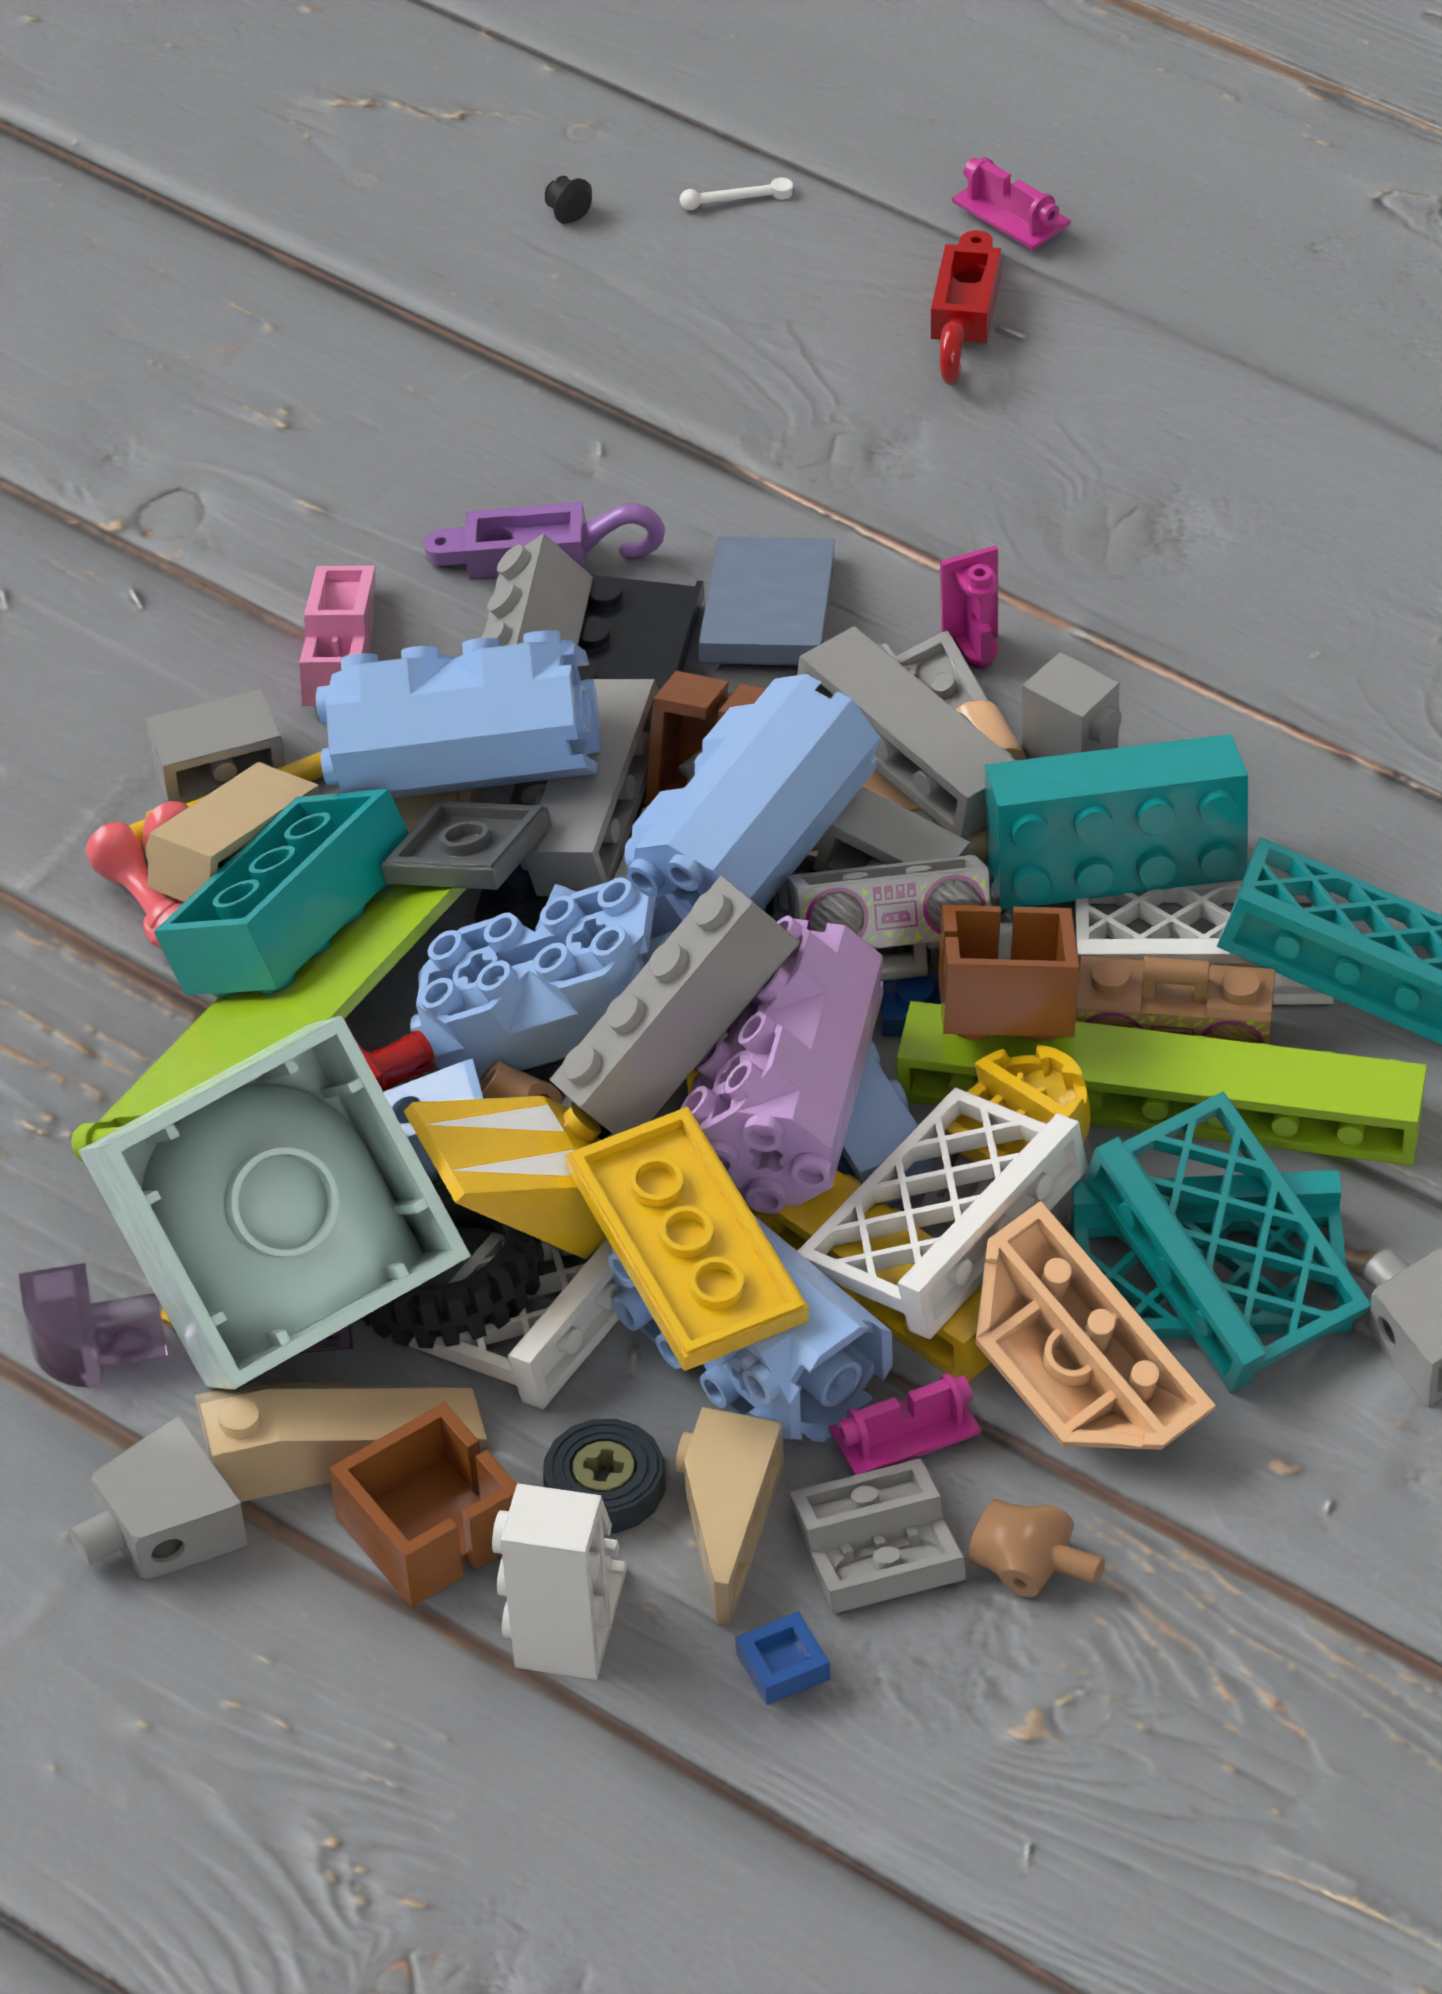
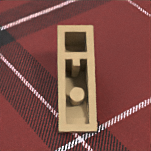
(730, 1484)

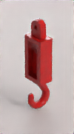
(964, 309)

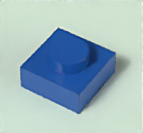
(897, 999)
(782, 1658)

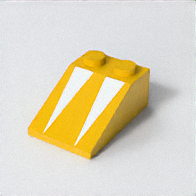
(511, 1163)

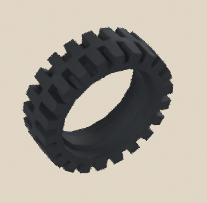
(467, 1302)

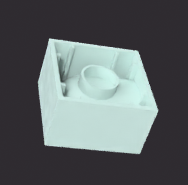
(274, 1203)

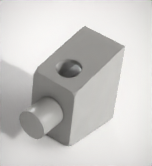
(1409, 1318)
(161, 1506)

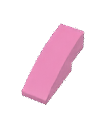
(336, 623)

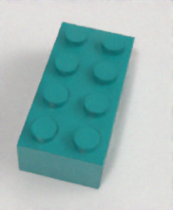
(1116, 821)
(283, 894)

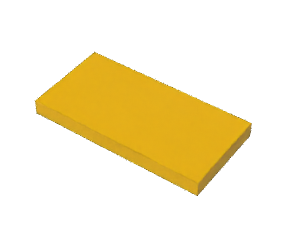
(687, 1238)

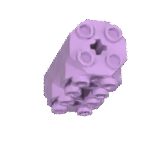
(791, 1068)

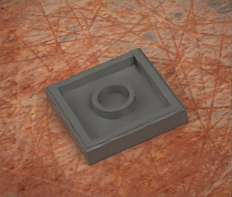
(466, 845)

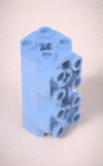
(460, 720)
(758, 797)
(537, 994)
(796, 1376)

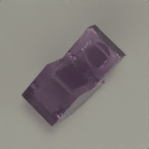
(77, 1336)

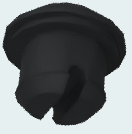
(568, 198)

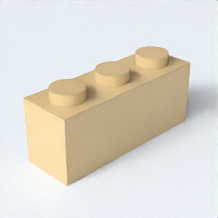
(212, 830)

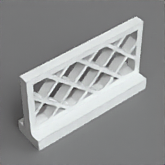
(1187, 942)
(952, 1265)
(554, 1337)

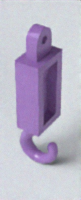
(495, 531)

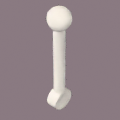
(780, 188)

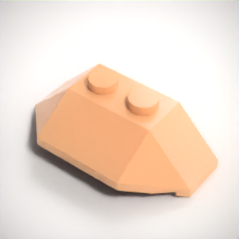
(1078, 1344)

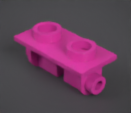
(1009, 207)
(971, 604)
(906, 1428)

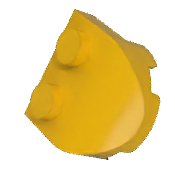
(1031, 1086)

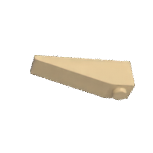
(289, 1433)

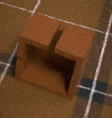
(680, 721)
(1015, 996)
(418, 1503)

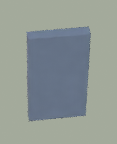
(766, 600)

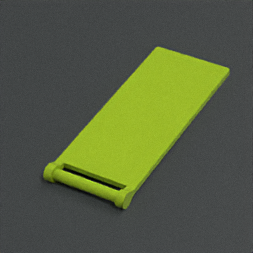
(251, 1021)

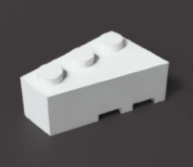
(557, 1579)

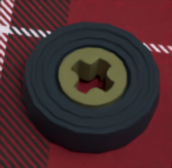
(636, 1459)

